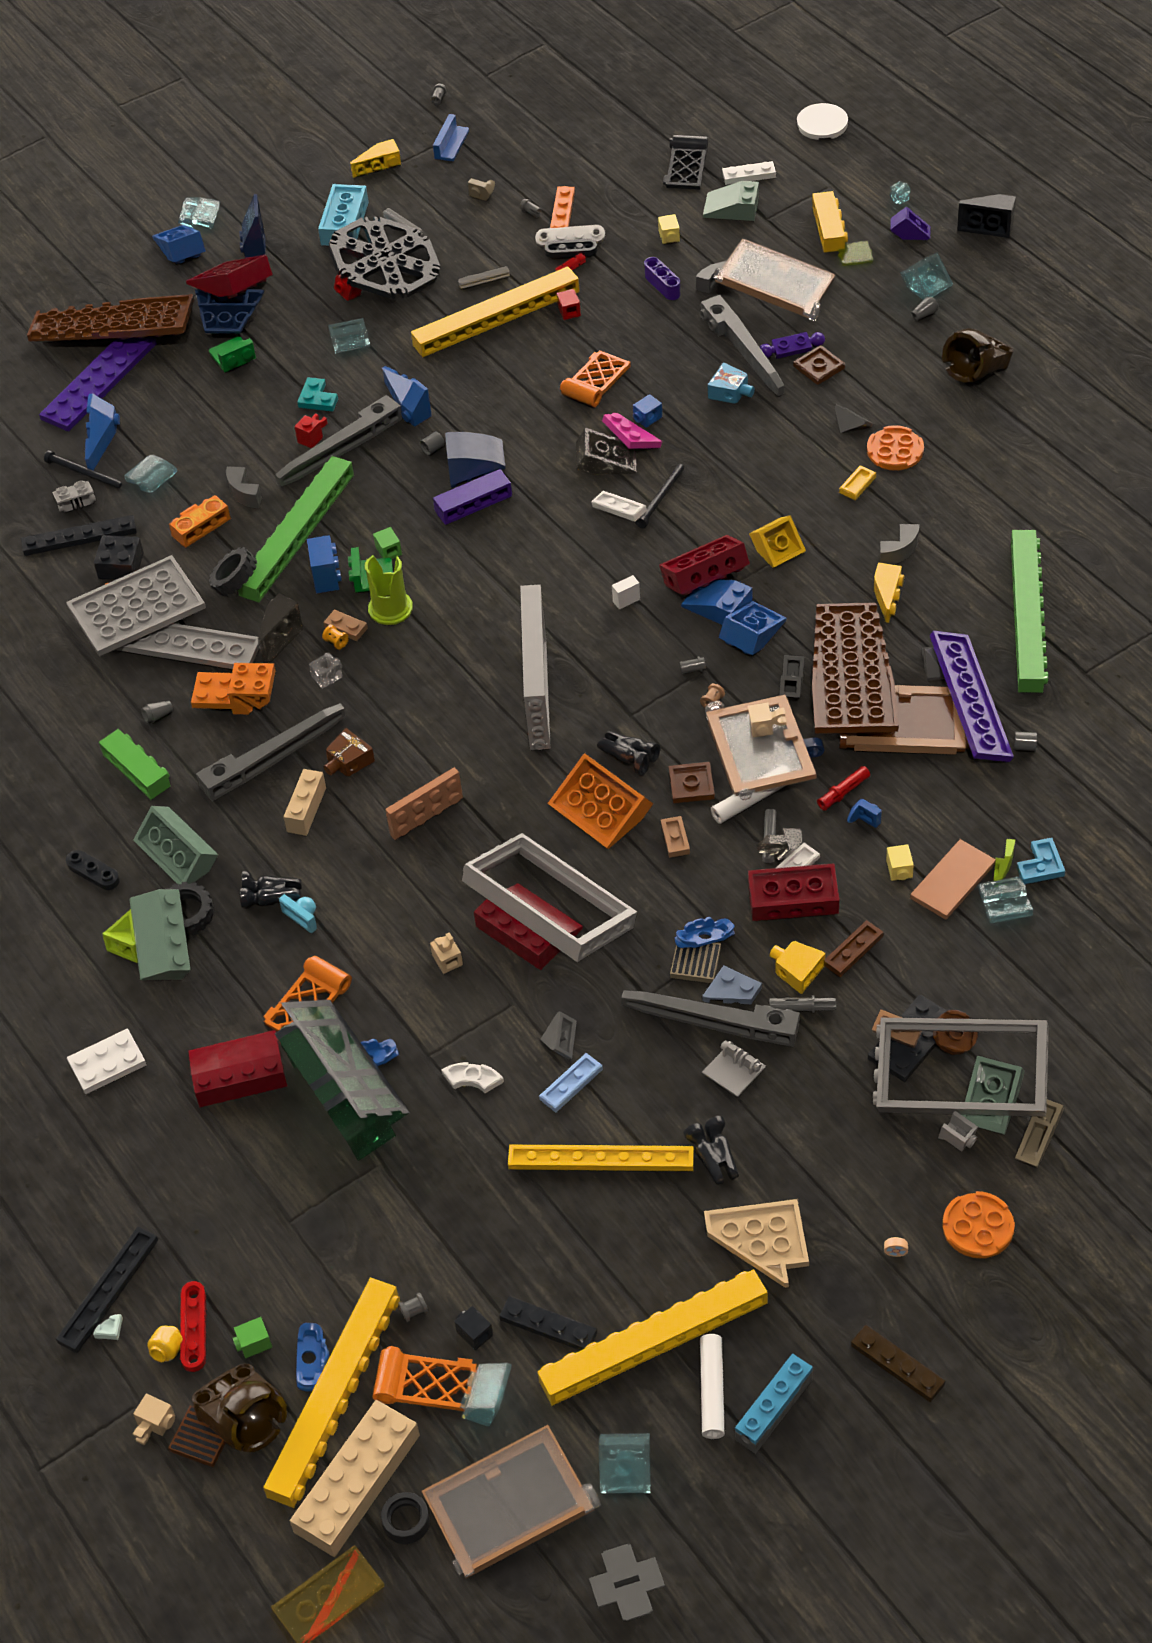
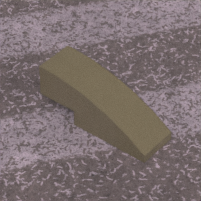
(1039, 1135)

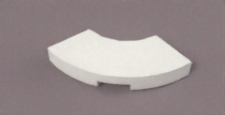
(472, 1075)

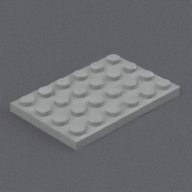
(135, 605)

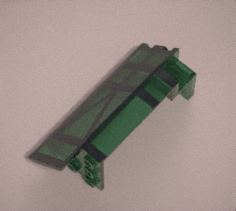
(341, 1075)

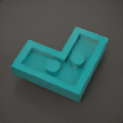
(314, 398)

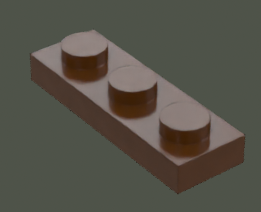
(853, 948)

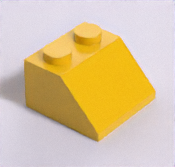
(778, 541)

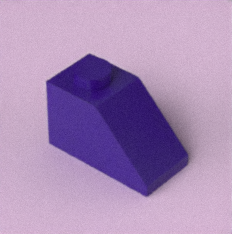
(909, 226)

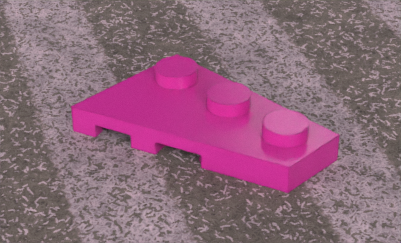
(630, 433)

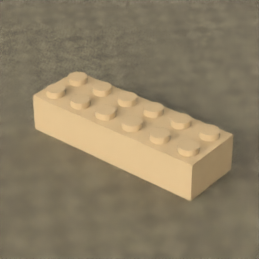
(354, 1478)

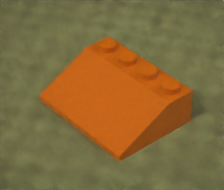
(599, 802)

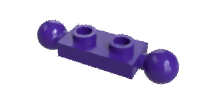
(793, 344)

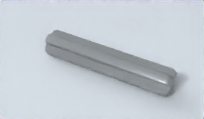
(393, 216)
(484, 277)

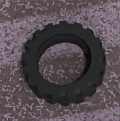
(226, 581)
(203, 917)

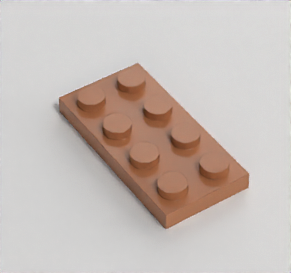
(424, 803)

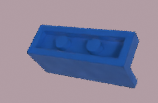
(449, 139)

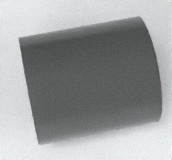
(432, 443)
(1025, 741)

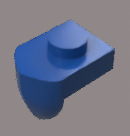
(865, 811)

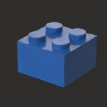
(324, 564)

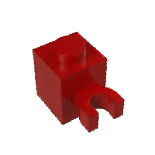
(309, 430)

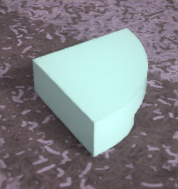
(109, 1328)

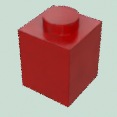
(568, 304)

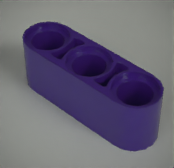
(662, 278)

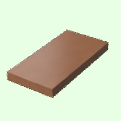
(953, 879)

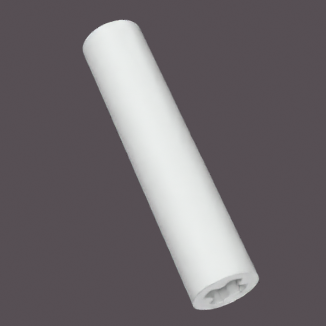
(733, 805)
(712, 1386)

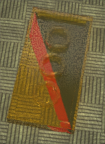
(327, 1596)

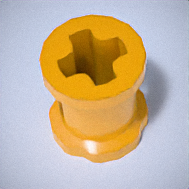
(335, 633)

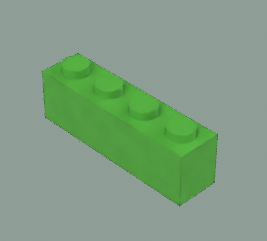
(135, 764)

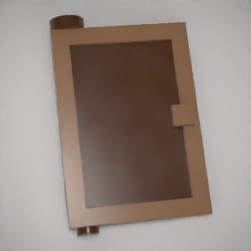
(925, 722)

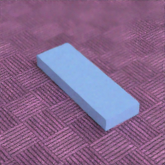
(570, 1082)

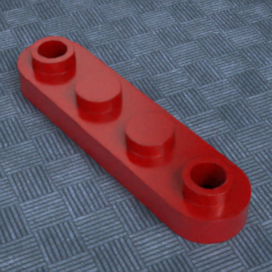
(193, 1326)

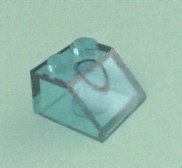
(927, 277)
(485, 1392)
(624, 1463)

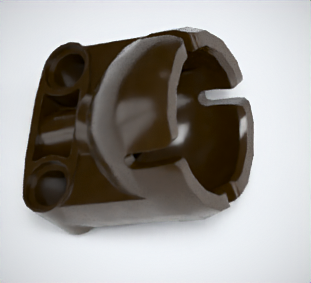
(974, 355)
(241, 1408)

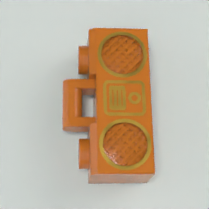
(199, 520)

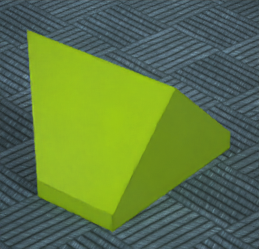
(120, 938)

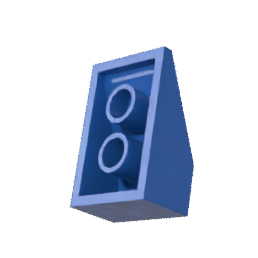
(180, 243)
(718, 599)
(751, 627)

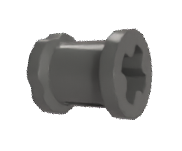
(413, 1307)

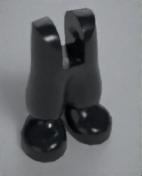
(630, 750)
(267, 889)
(713, 1153)

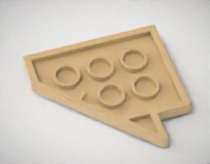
(762, 1235)

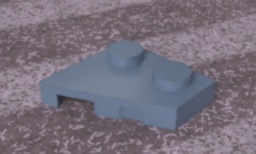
(732, 987)

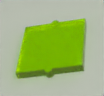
(855, 253)

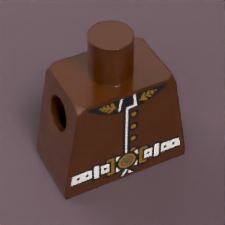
(348, 754)

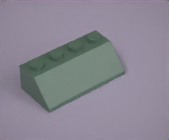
(174, 845)
(160, 935)

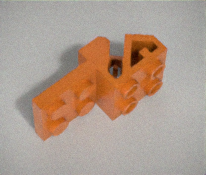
(241, 690)

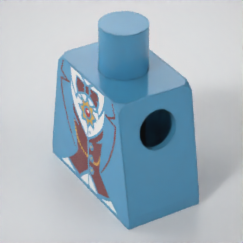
(729, 385)

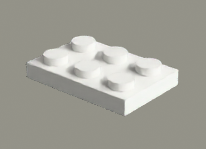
(106, 1061)

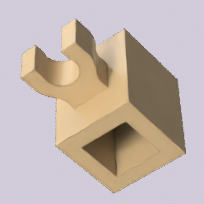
(762, 719)
(446, 953)
(152, 1416)

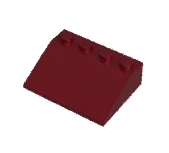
(233, 276)
(516, 935)
(237, 1068)

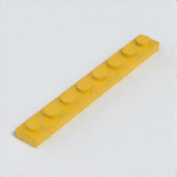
(601, 1157)

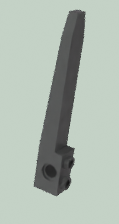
(725, 321)
(371, 422)
(231, 772)
(738, 1022)

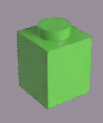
(387, 543)
(252, 1338)

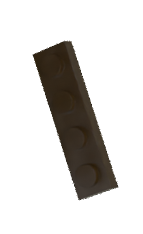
(898, 1363)

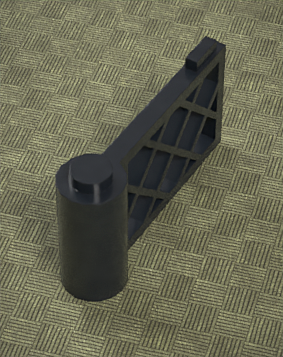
(688, 146)

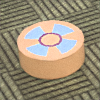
(896, 1247)

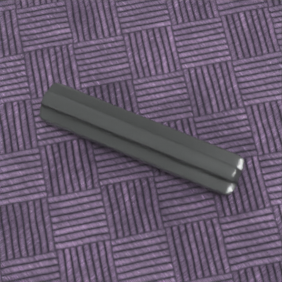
(769, 829)

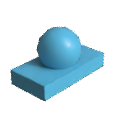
(300, 911)

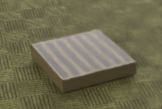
(696, 963)

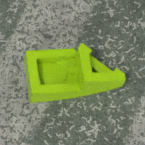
(1003, 865)

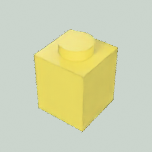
(668, 229)
(899, 862)

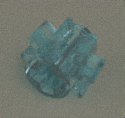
(900, 192)

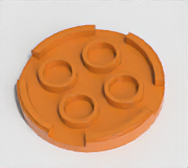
(895, 448)
(978, 1225)

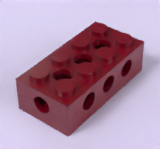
(704, 564)
(793, 892)

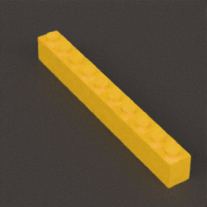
(493, 312)
(652, 1337)
(331, 1393)

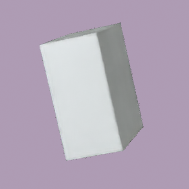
(626, 592)

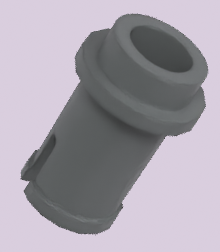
(439, 91)
(527, 206)
(693, 665)

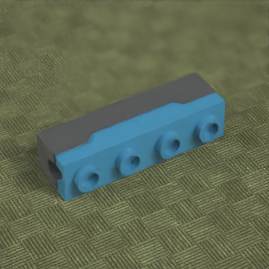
(773, 1403)

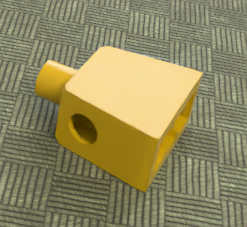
(798, 964)

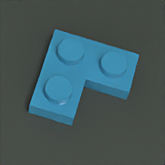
(1044, 866)

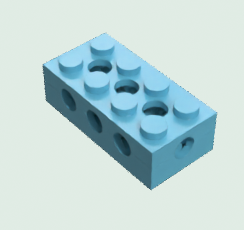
(343, 207)

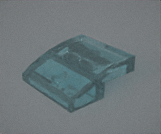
(199, 211)
(349, 335)
(150, 473)
(1005, 899)

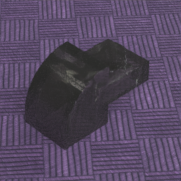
(782, 843)

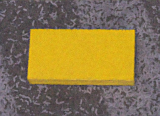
(857, 482)

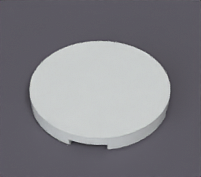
(822, 121)

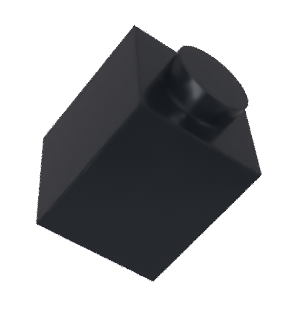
(473, 1327)

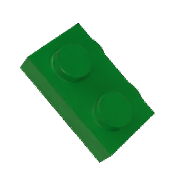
(233, 353)
(358, 573)

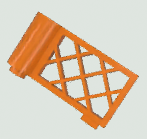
(585, 390)
(319, 974)
(392, 1376)

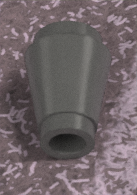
(925, 308)
(155, 711)

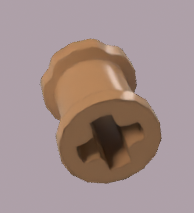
(711, 695)

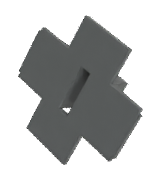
(622, 1582)

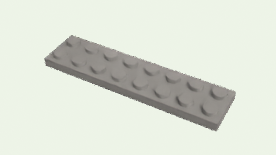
(196, 645)

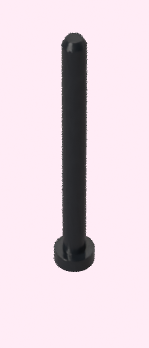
(50, 457)
(643, 521)

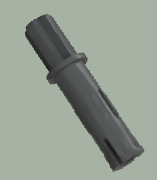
(803, 1004)

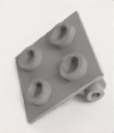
(80, 489)
(733, 1068)

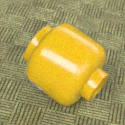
(165, 1343)

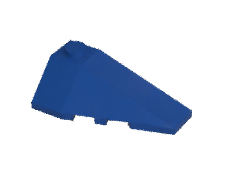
(409, 394)
(100, 429)

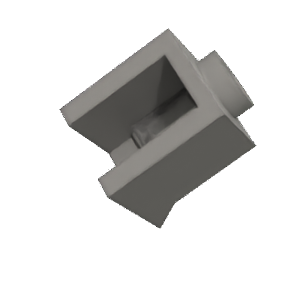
(959, 1132)

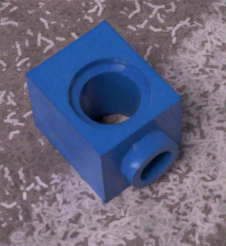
(647, 411)

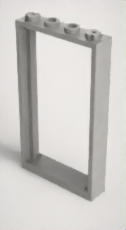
(535, 667)
(622, 914)
(882, 1053)

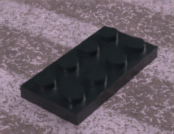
(903, 1058)

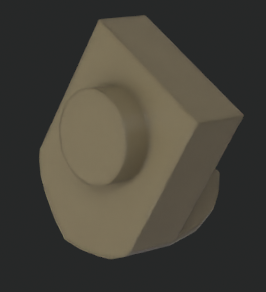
(480, 189)

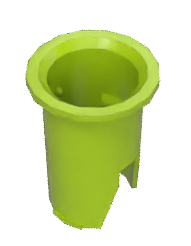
(388, 609)

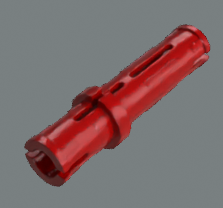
(837, 793)

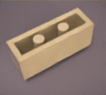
(305, 802)

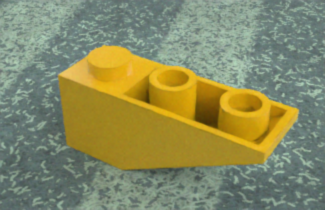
(377, 158)
(886, 587)

